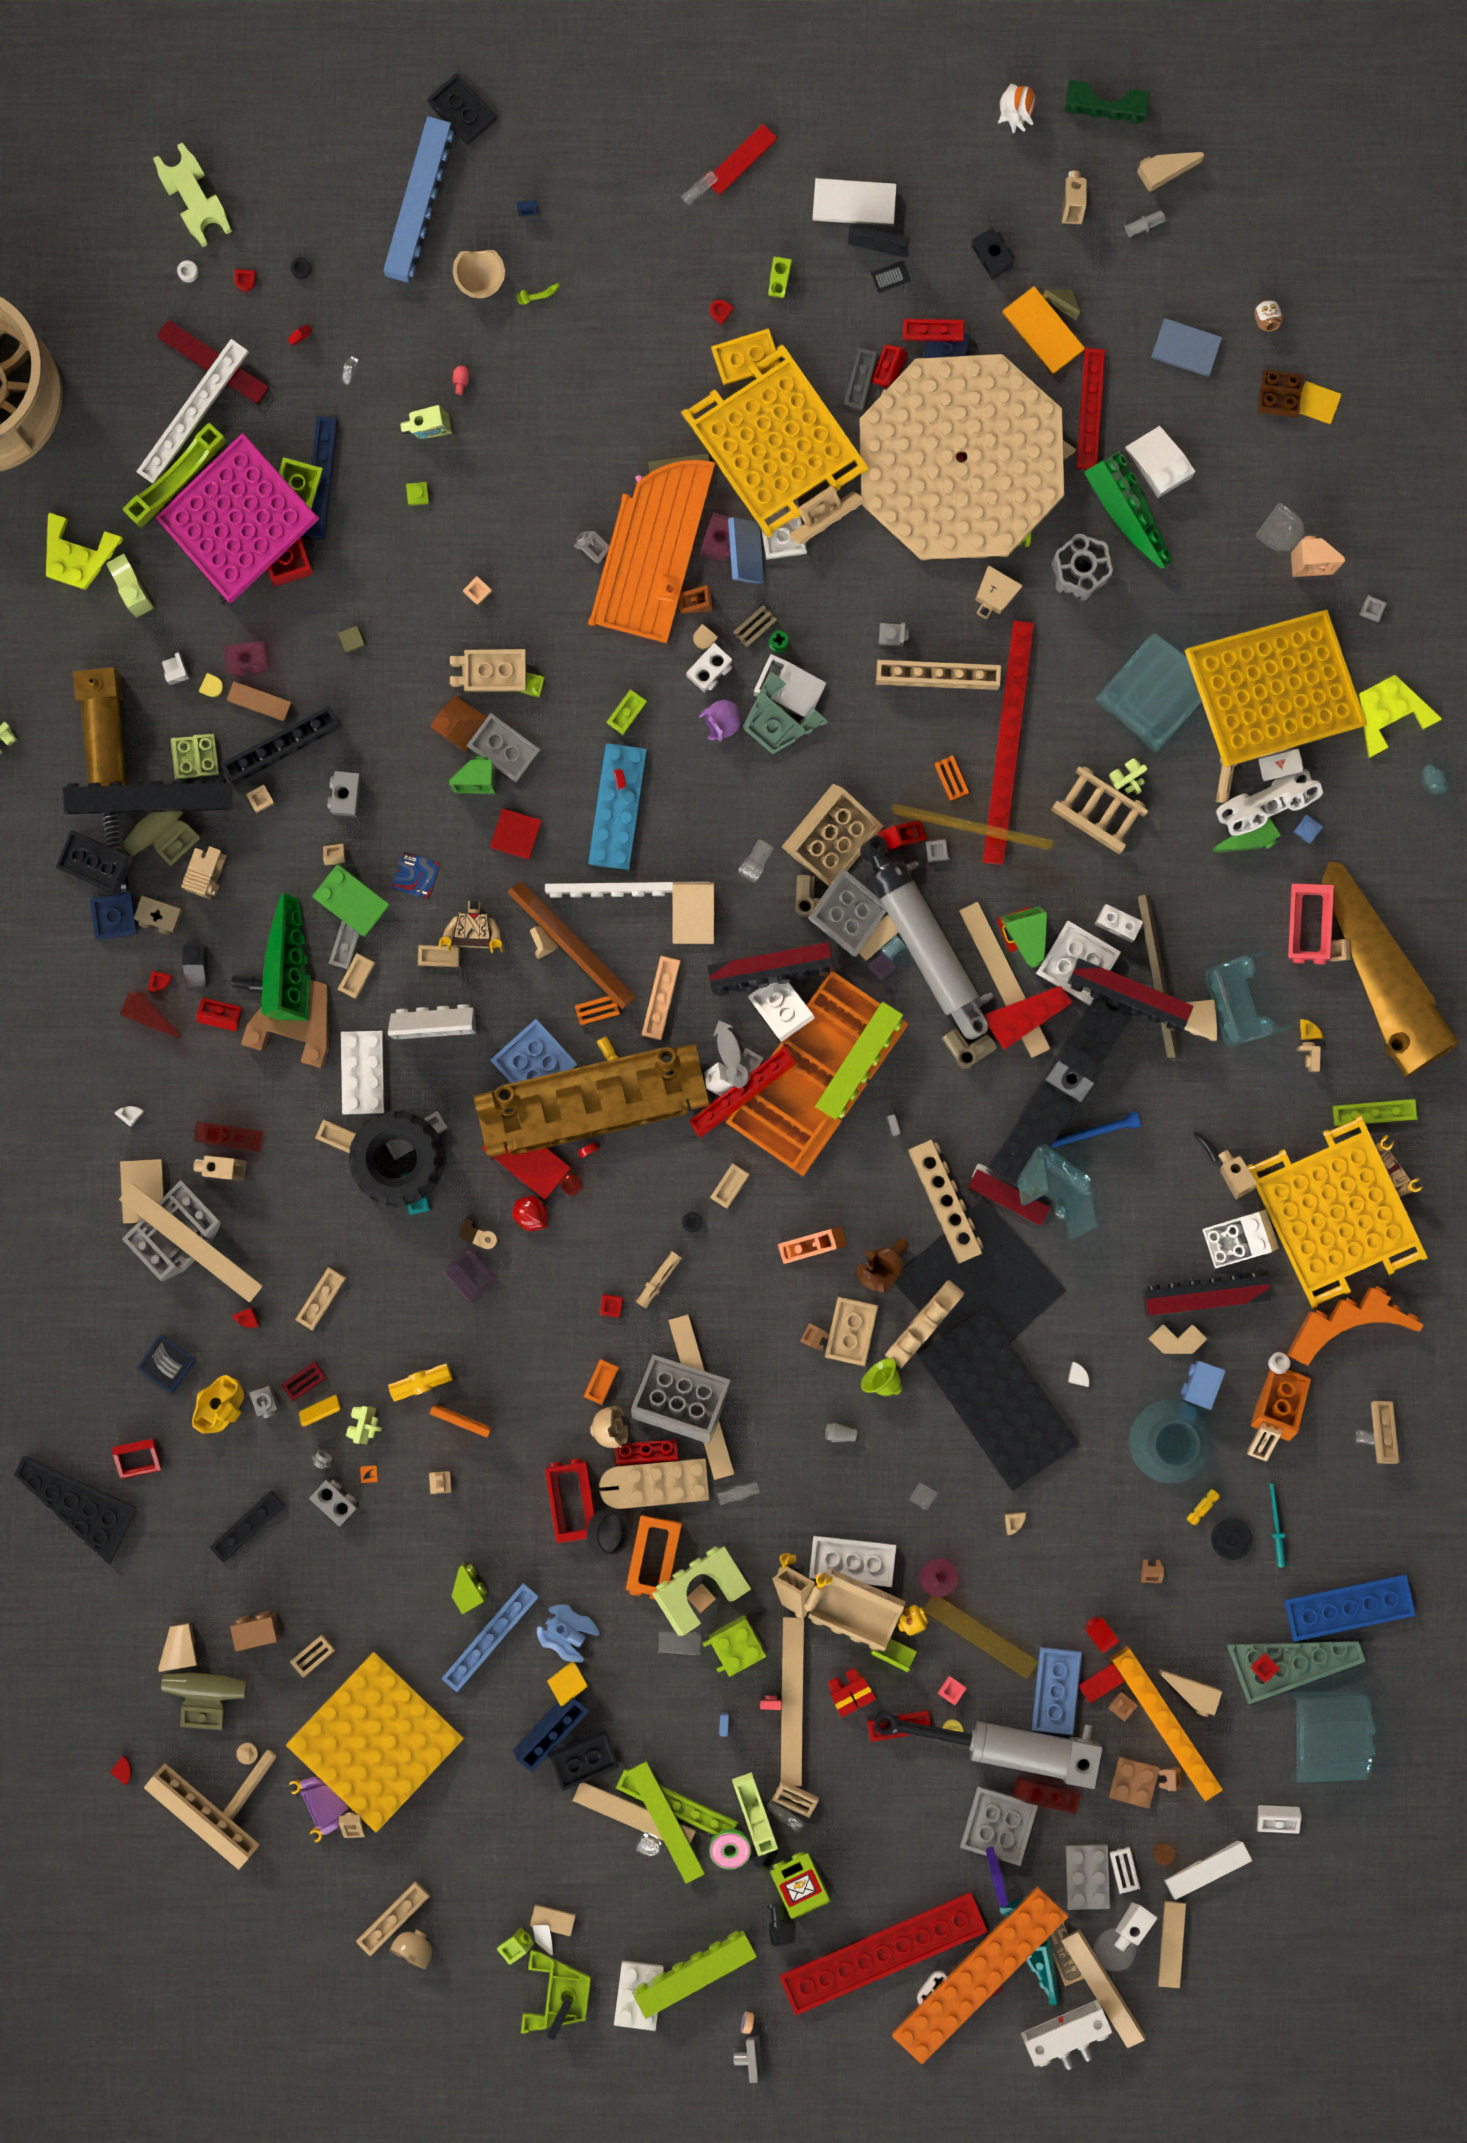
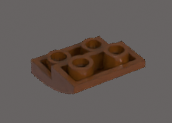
(1280, 393)

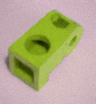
(779, 276)

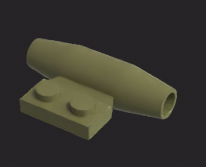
(169, 835)
(203, 1697)

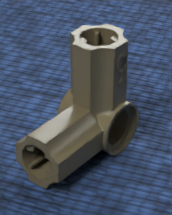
(805, 894)
(977, 1050)

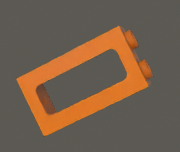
(645, 1523)

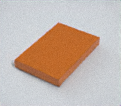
(461, 1420)

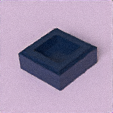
(527, 208)

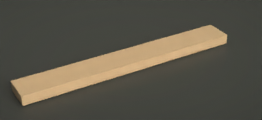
(1000, 970)
(190, 1242)
(690, 1356)
(792, 1700)

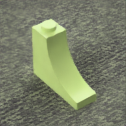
(129, 586)

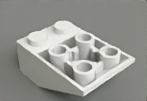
(801, 688)
(1240, 1238)

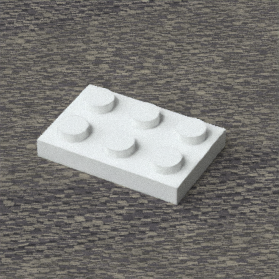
(781, 1009)
(627, 2010)

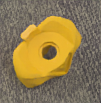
(231, 1395)

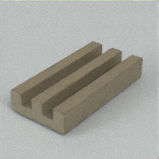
(767, 615)

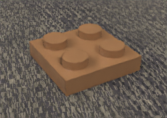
(1133, 1782)

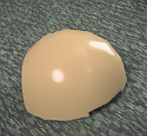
(478, 273)

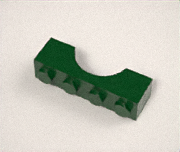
(1082, 100)

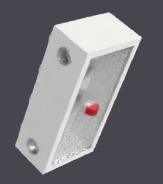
(1067, 2033)

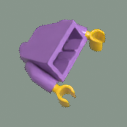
(322, 1804)

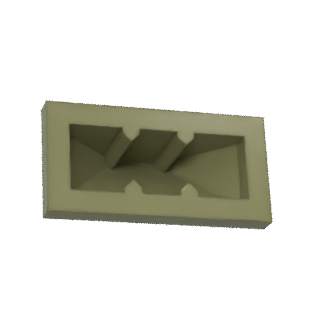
(1064, 301)

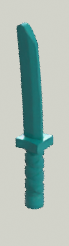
(1277, 1535)

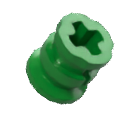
(774, 645)

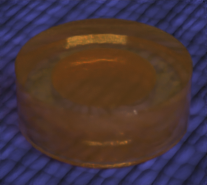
(1163, 1853)

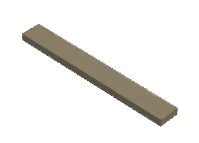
(1156, 967)

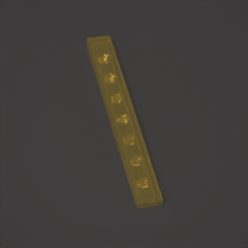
(973, 827)

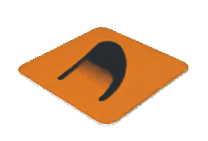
(368, 1474)

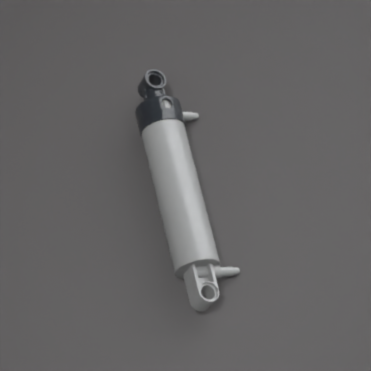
(925, 939)

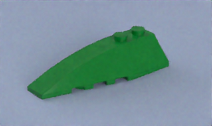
(284, 974)

